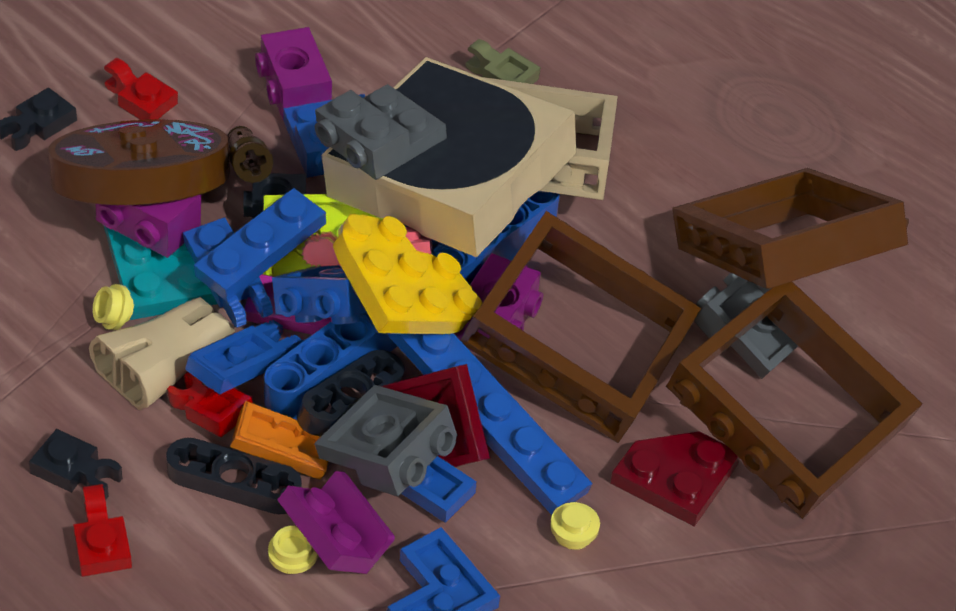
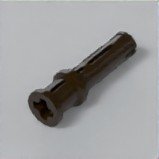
(255, 148)

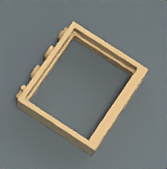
(586, 107)

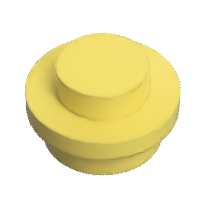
(113, 306)
(575, 525)
(291, 551)

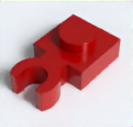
(206, 407)

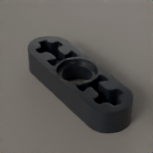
(357, 375)
(223, 459)

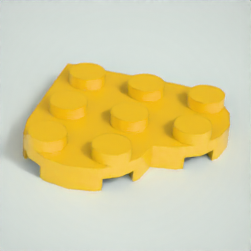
(398, 284)

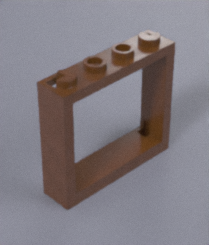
(856, 227)
(836, 354)
(550, 371)

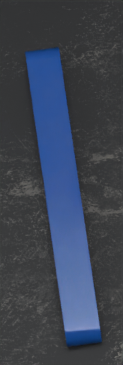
(342, 344)

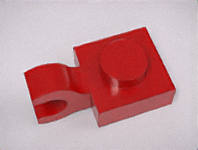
(141, 96)
(101, 540)

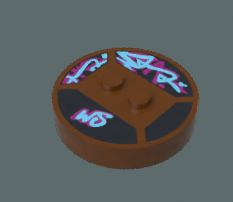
(139, 162)

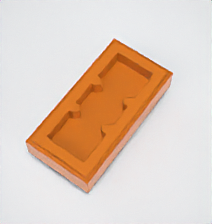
(277, 439)

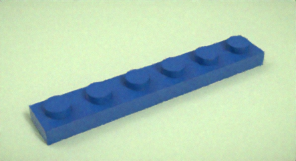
(505, 424)

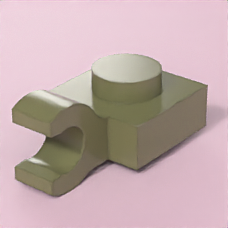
(501, 66)

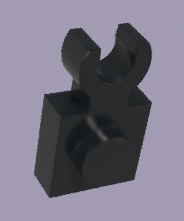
(39, 115)
(72, 461)

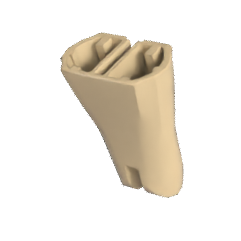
(154, 354)

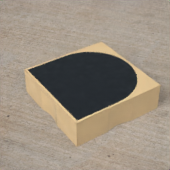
(475, 180)

